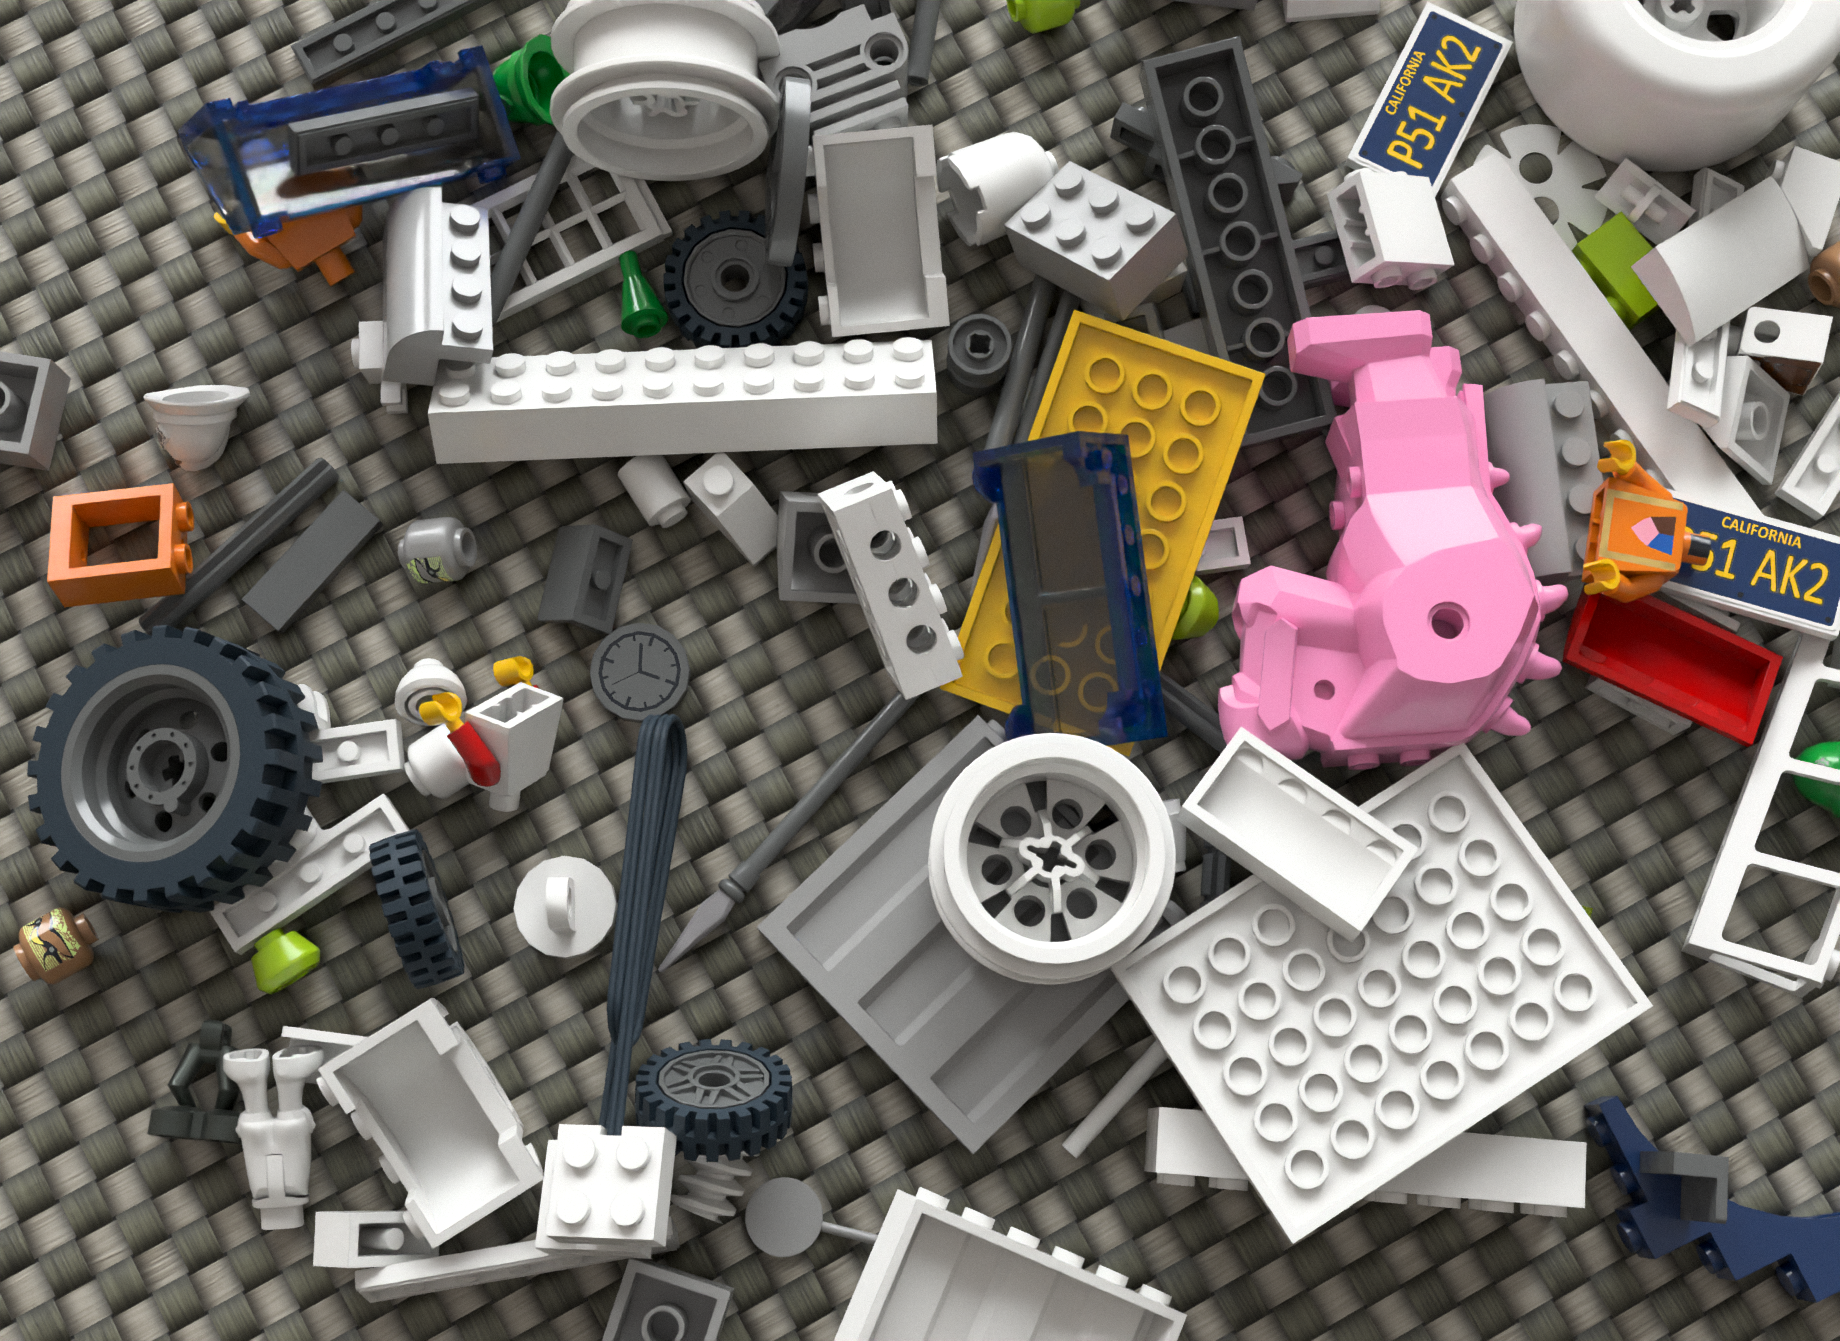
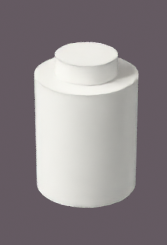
(655, 489)

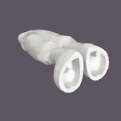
(280, 1146)

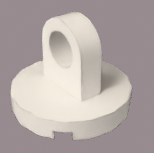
(565, 907)

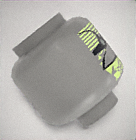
(437, 550)

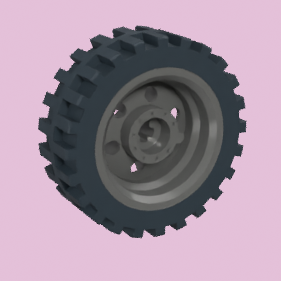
(243, 749)

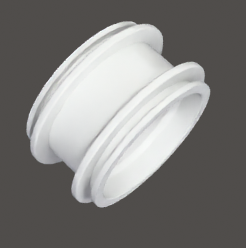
(664, 85)
(1077, 775)

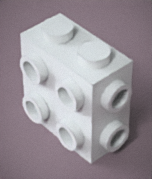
(1390, 229)

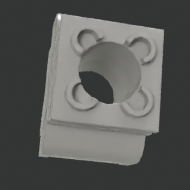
(853, 72)

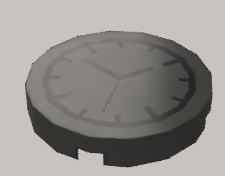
(640, 672)

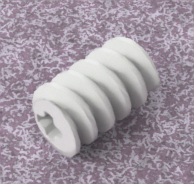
(711, 1186)

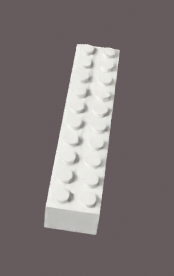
(684, 401)

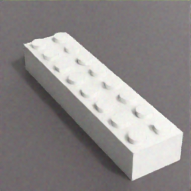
(1481, 1167)

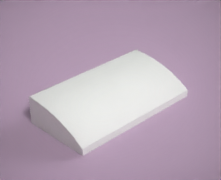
(1725, 261)
(1296, 834)

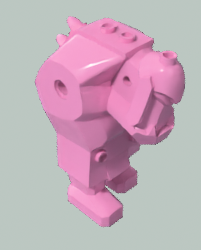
(1427, 588)

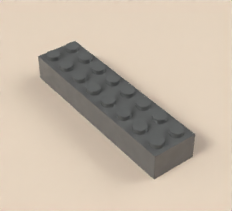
(1234, 229)

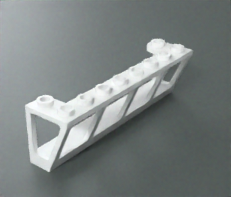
(1738, 845)

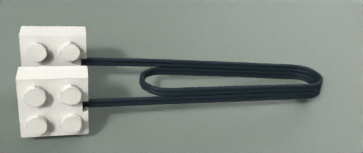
(611, 1181)

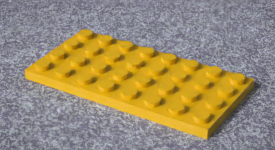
(1184, 435)

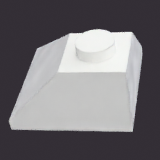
(1751, 418)

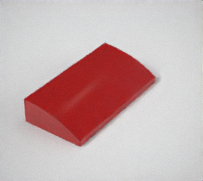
(1674, 661)

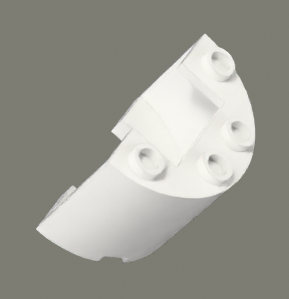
(877, 230)
(435, 1119)

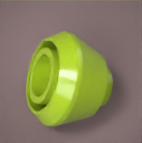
(1198, 612)
(283, 960)

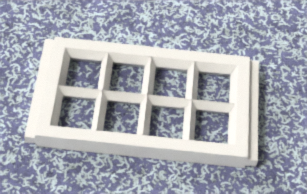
(632, 190)

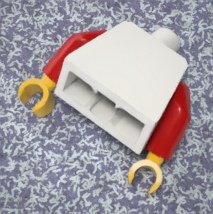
(504, 739)

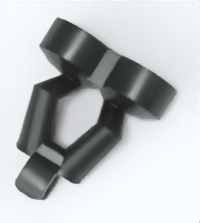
(186, 1119)

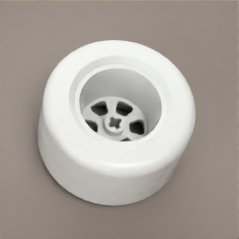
(1662, 85)

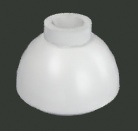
(422, 682)

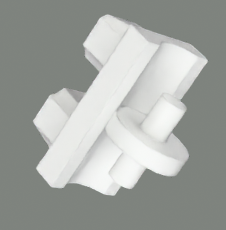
(1644, 202)

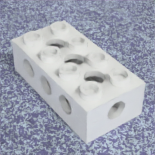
(904, 616)

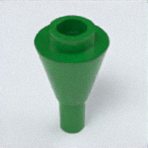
(641, 309)

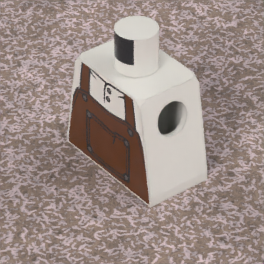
(1783, 344)

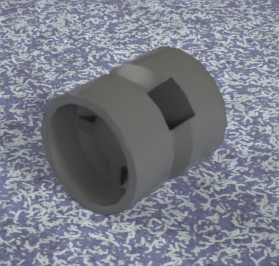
(978, 354)

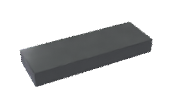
(312, 561)

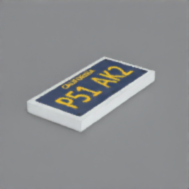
(1430, 97)
(1762, 568)

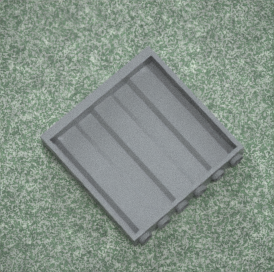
(895, 974)

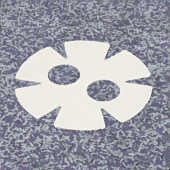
(1570, 172)

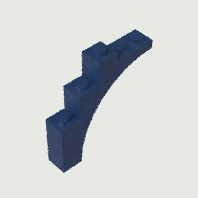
(1747, 1242)

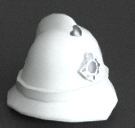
(195, 421)

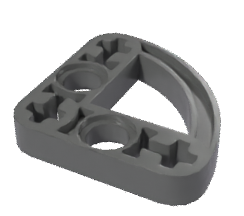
(787, 172)

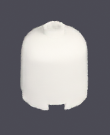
(992, 183)

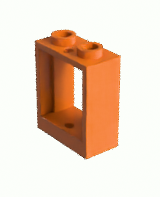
(69, 536)

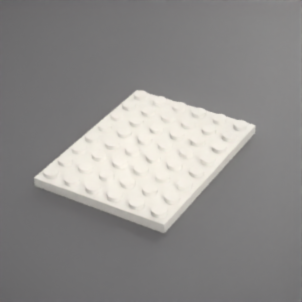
(1369, 1054)

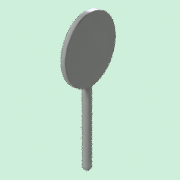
(788, 1217)

